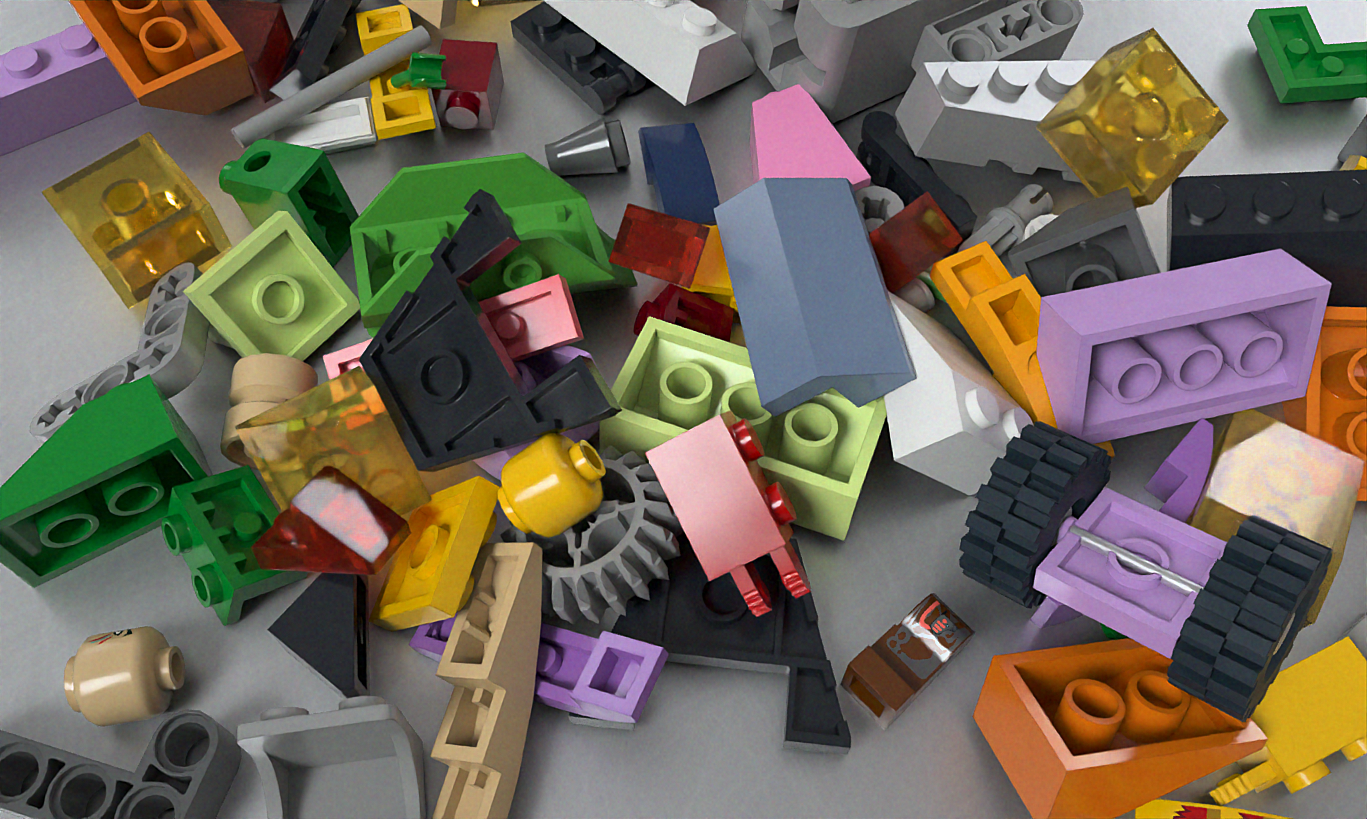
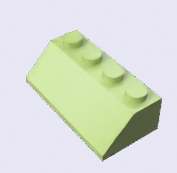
(812, 450)

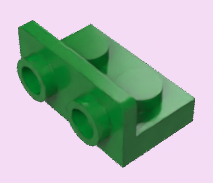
(213, 529)

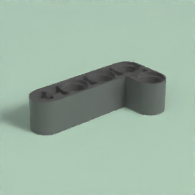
(158, 784)

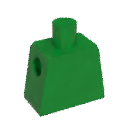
(295, 180)

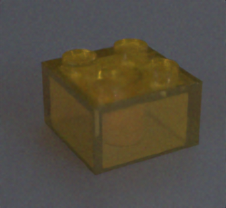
(1133, 120)
(137, 217)

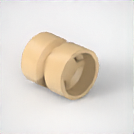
(257, 386)

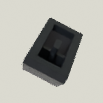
(330, 632)

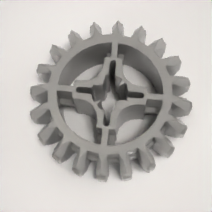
(612, 548)

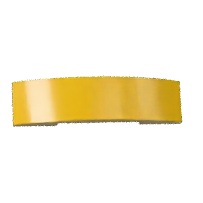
(394, 109)

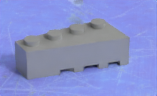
(988, 111)

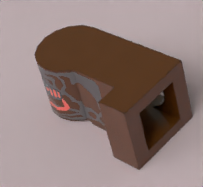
(906, 660)

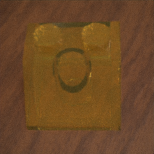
(340, 427)

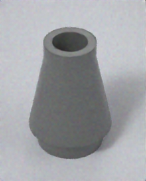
(590, 150)

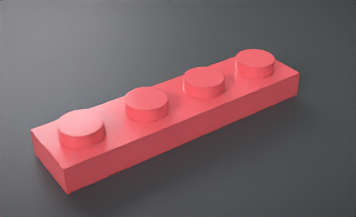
(524, 319)

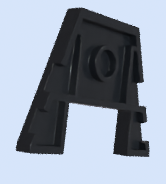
(449, 372)
(713, 627)

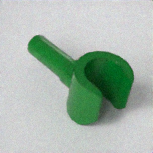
(423, 72)

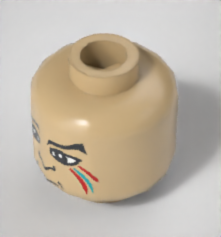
(123, 676)

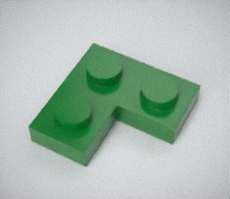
(1301, 63)

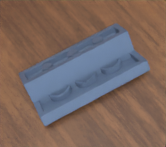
(810, 293)

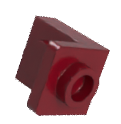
(688, 311)

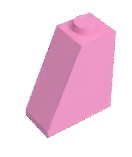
(798, 141)

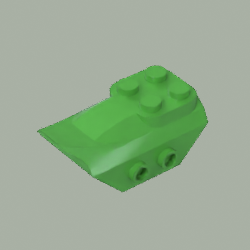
(427, 202)

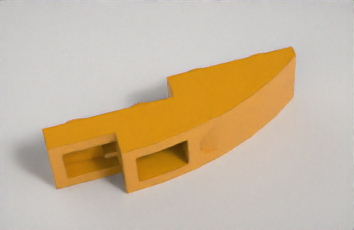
(1002, 322)

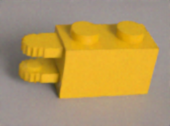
(1306, 717)

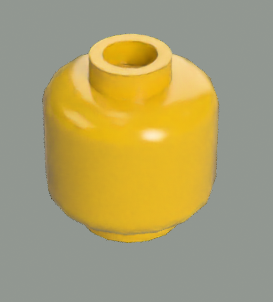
(551, 485)

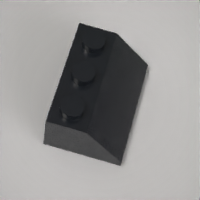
(1306, 214)

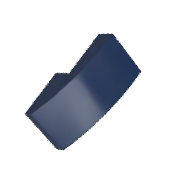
(680, 172)

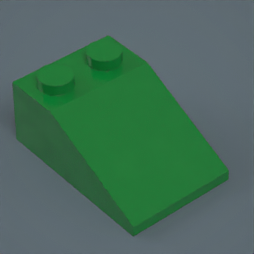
(97, 482)

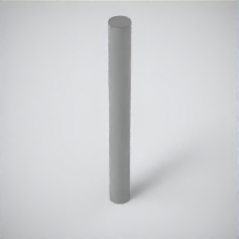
(331, 87)

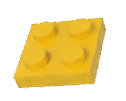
(434, 564)

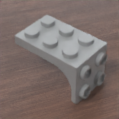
(338, 762)

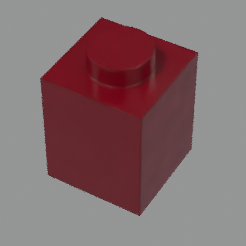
(472, 85)

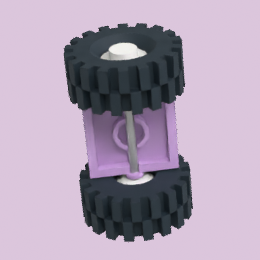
(1203, 602)

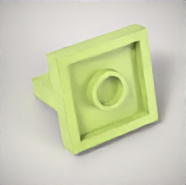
(273, 293)

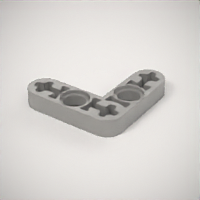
(168, 350)

